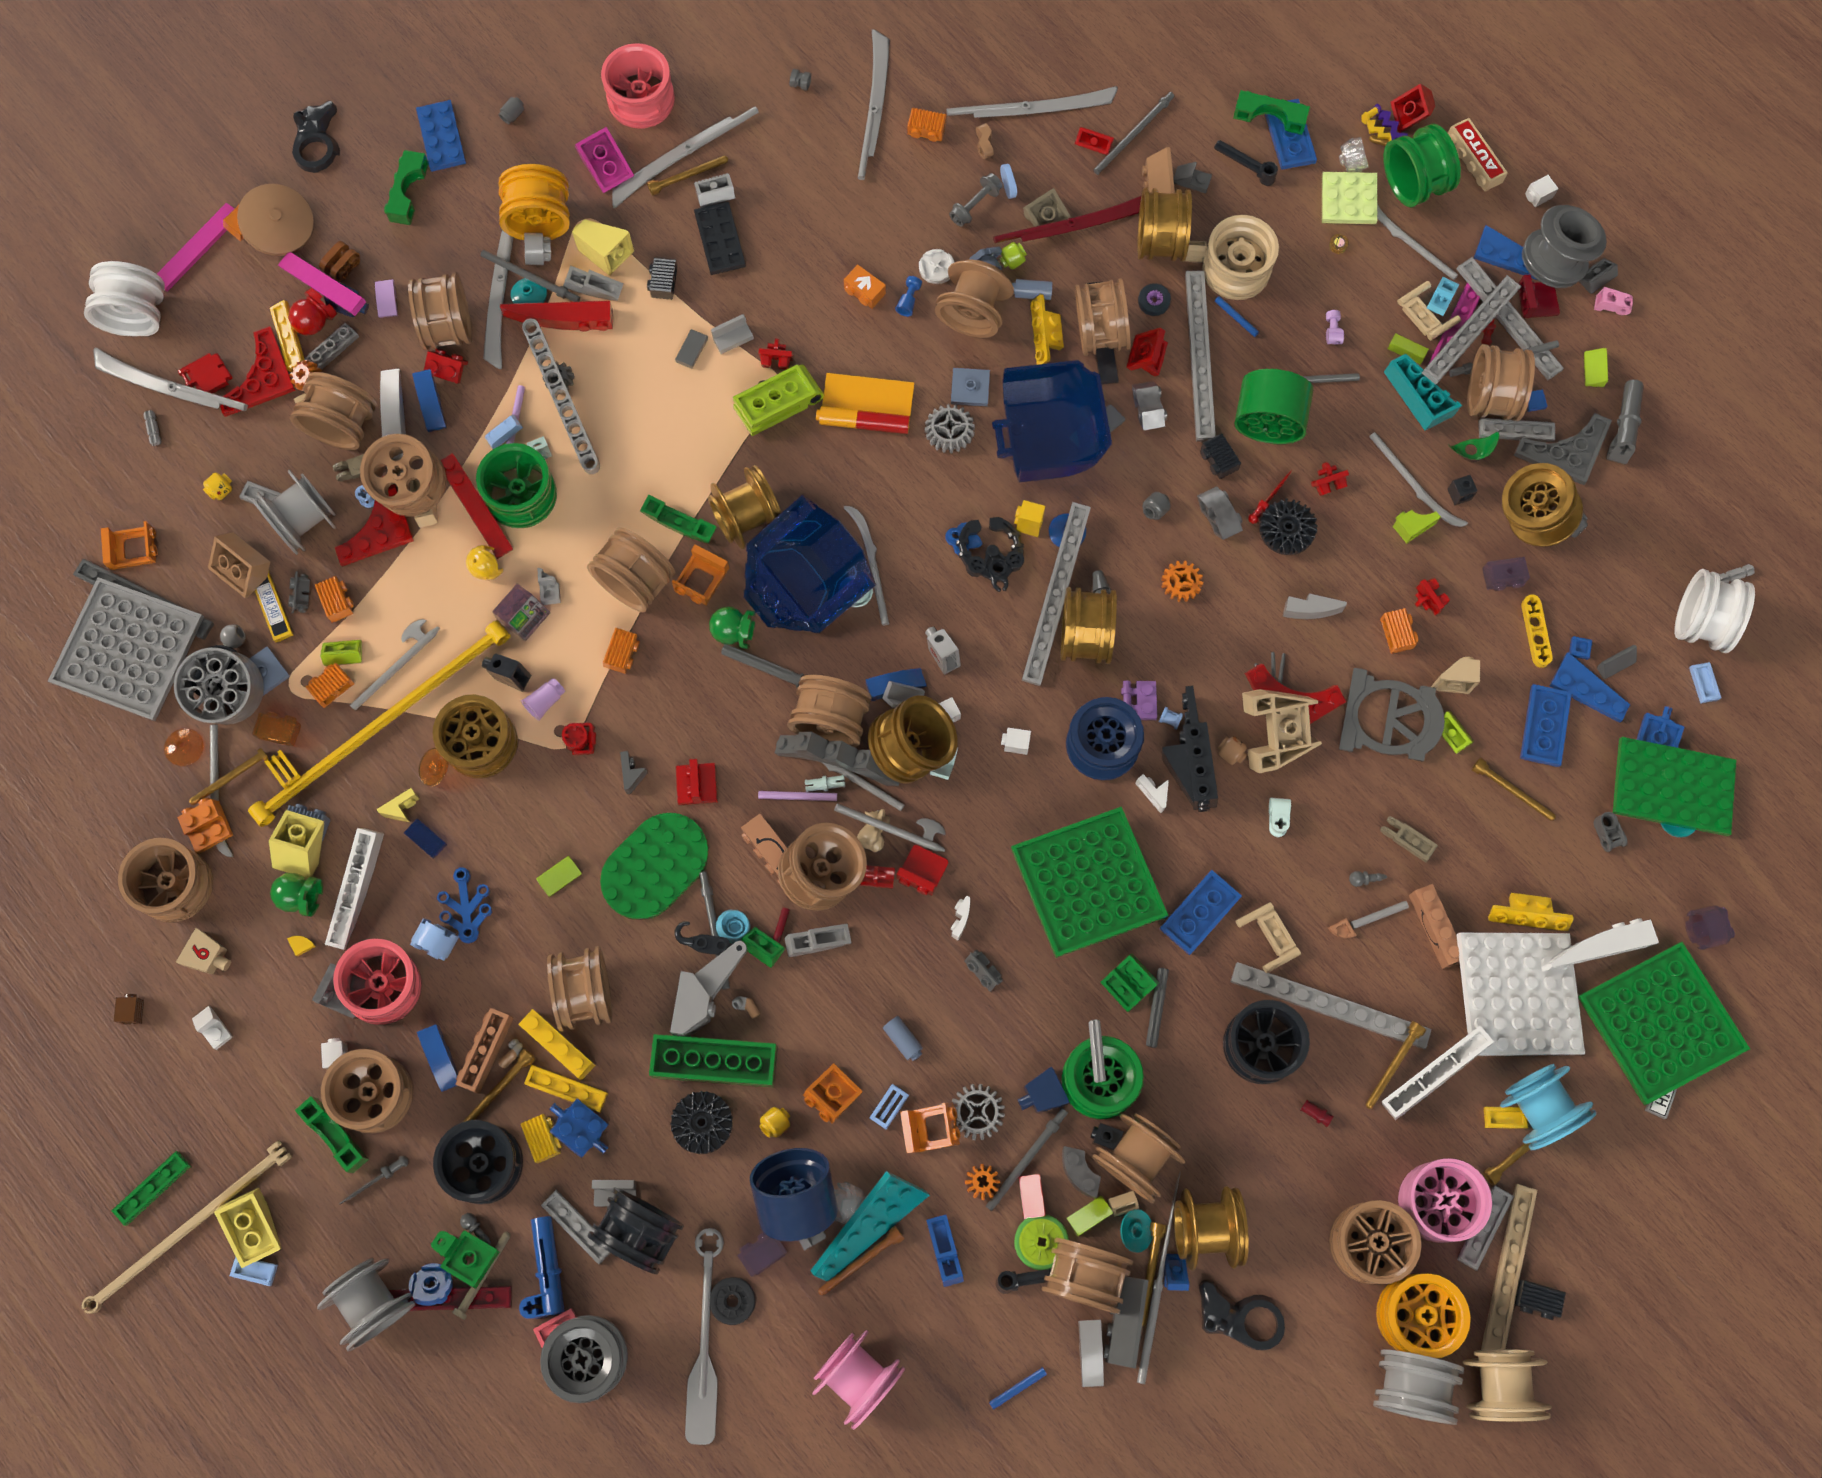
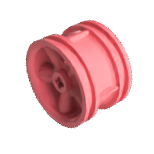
(644, 104)
(354, 963)

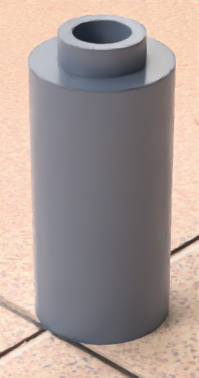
(1031, 289)
(903, 1039)

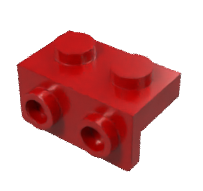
(445, 365)

